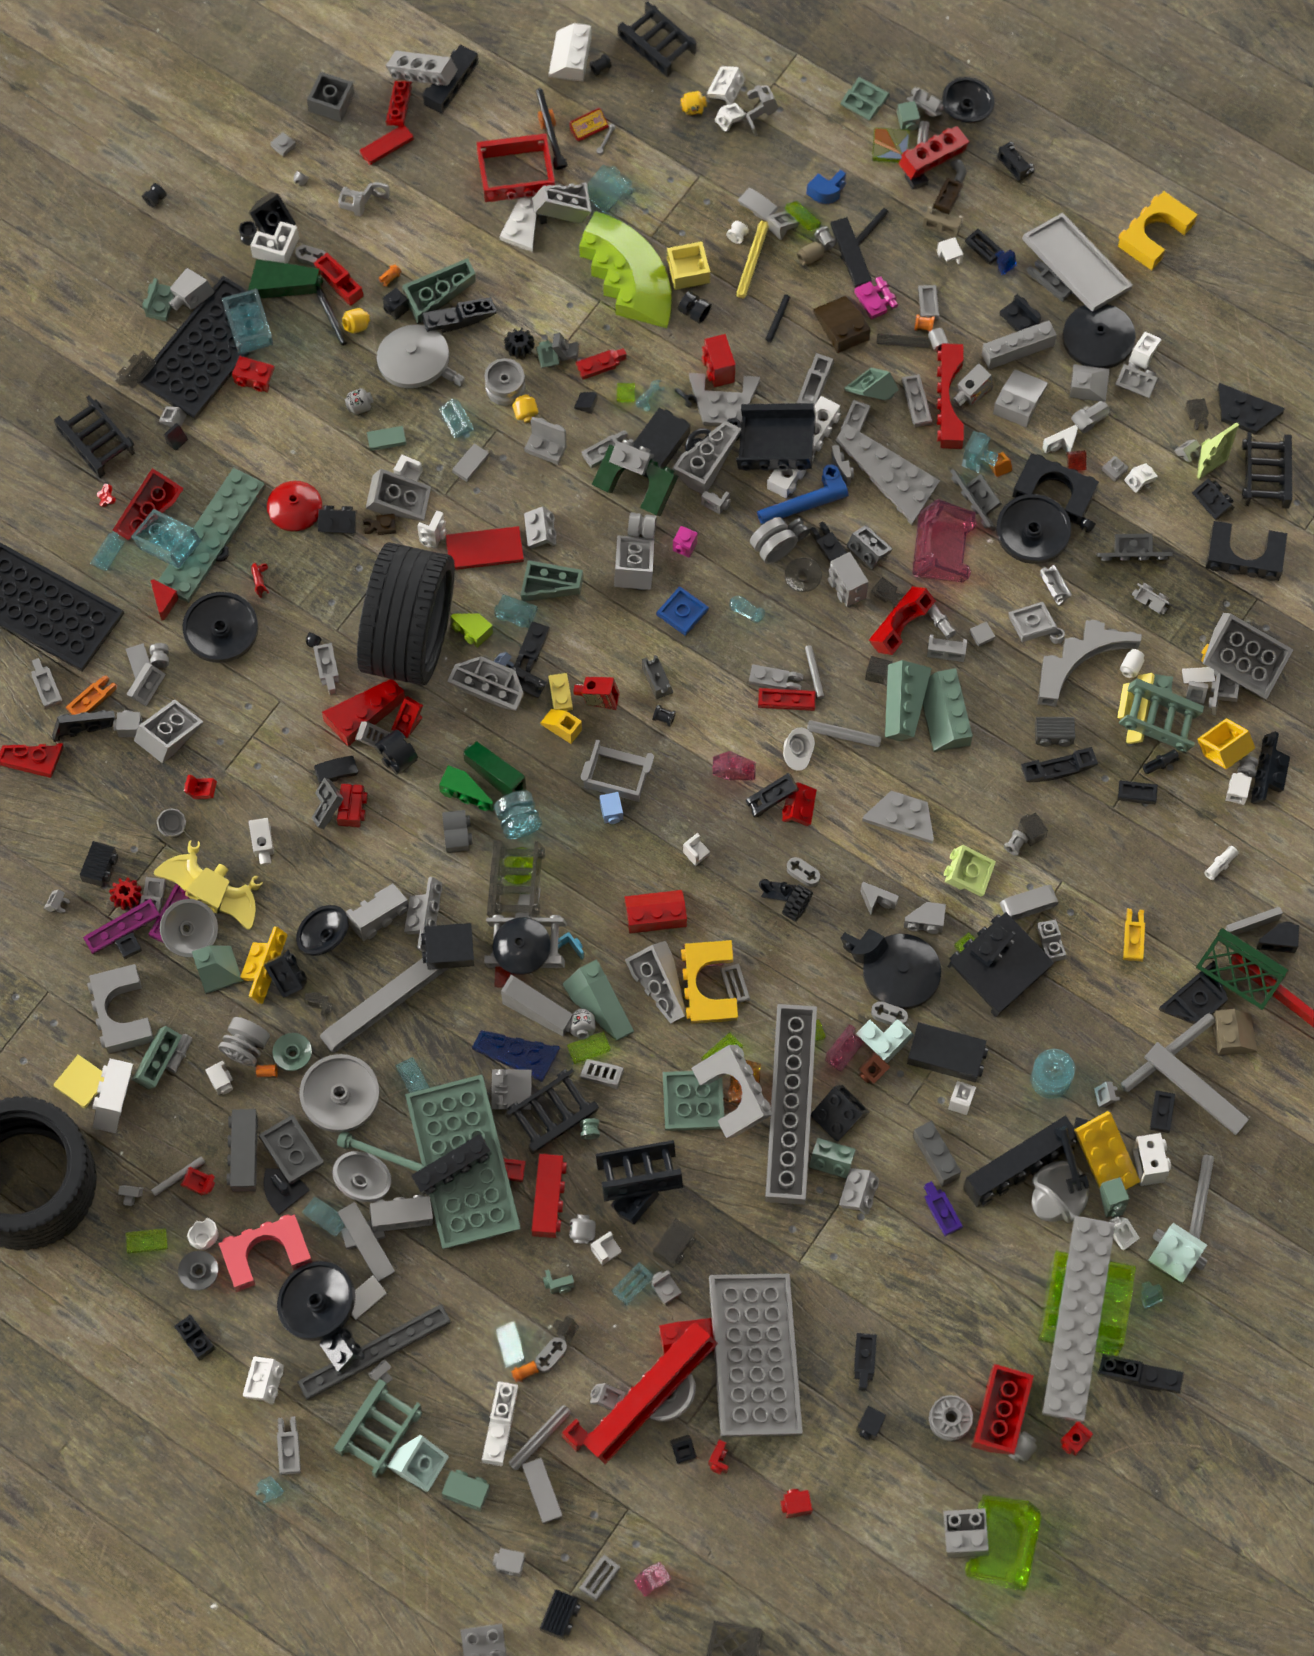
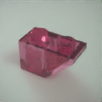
(734, 767)

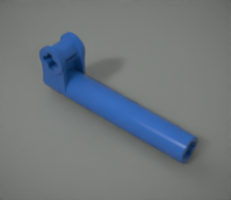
(833, 490)

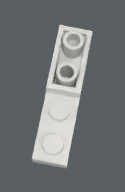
(500, 1423)

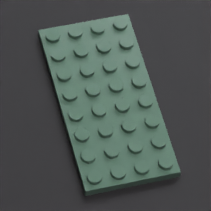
(475, 1202)

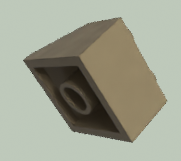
(1234, 1032)

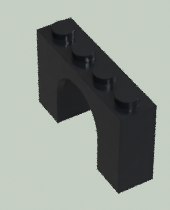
(1040, 470)
(1222, 558)

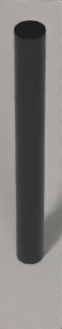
(871, 226)
(327, 308)

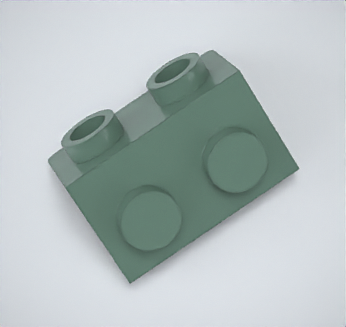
(832, 1158)

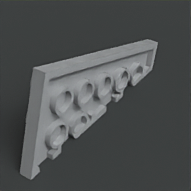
(893, 475)

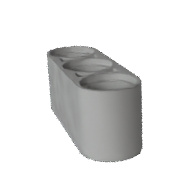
(1030, 902)

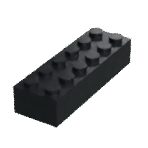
(1017, 1164)

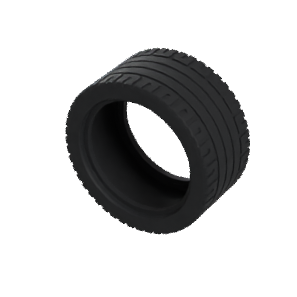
(405, 613)
(76, 1193)

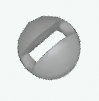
(300, 177)
(1061, 635)

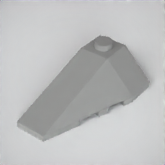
(658, 975)

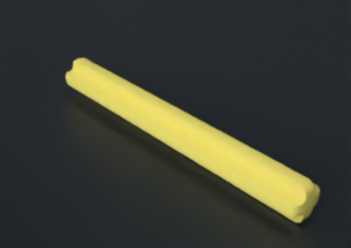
(752, 259)

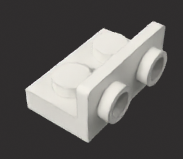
(726, 84)
(263, 1379)

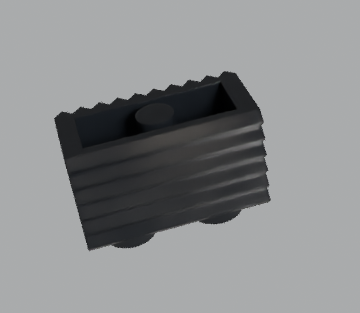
(98, 864)
(559, 1615)

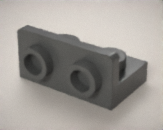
(868, 546)

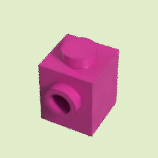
(685, 541)

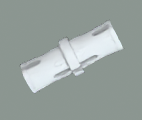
(1221, 862)

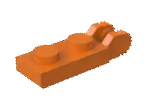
(91, 697)

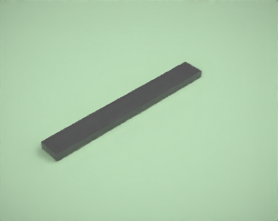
(376, 1351)

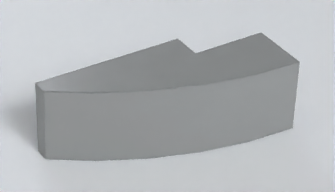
(816, 379)

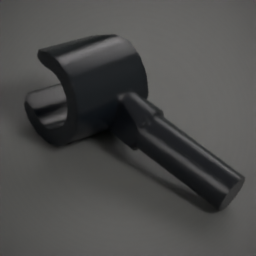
(686, 397)

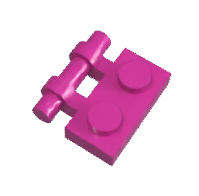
(871, 300)

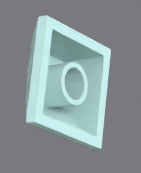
(418, 1462)

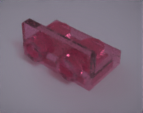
(844, 1049)

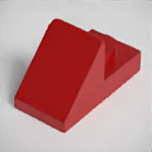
(408, 717)

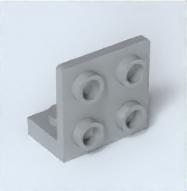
(546, 440)

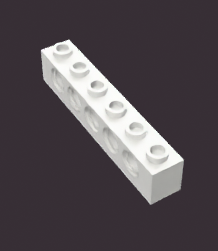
(824, 410)

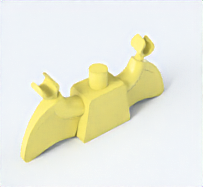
(210, 886)

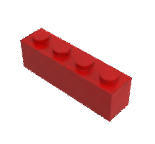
(547, 1196)

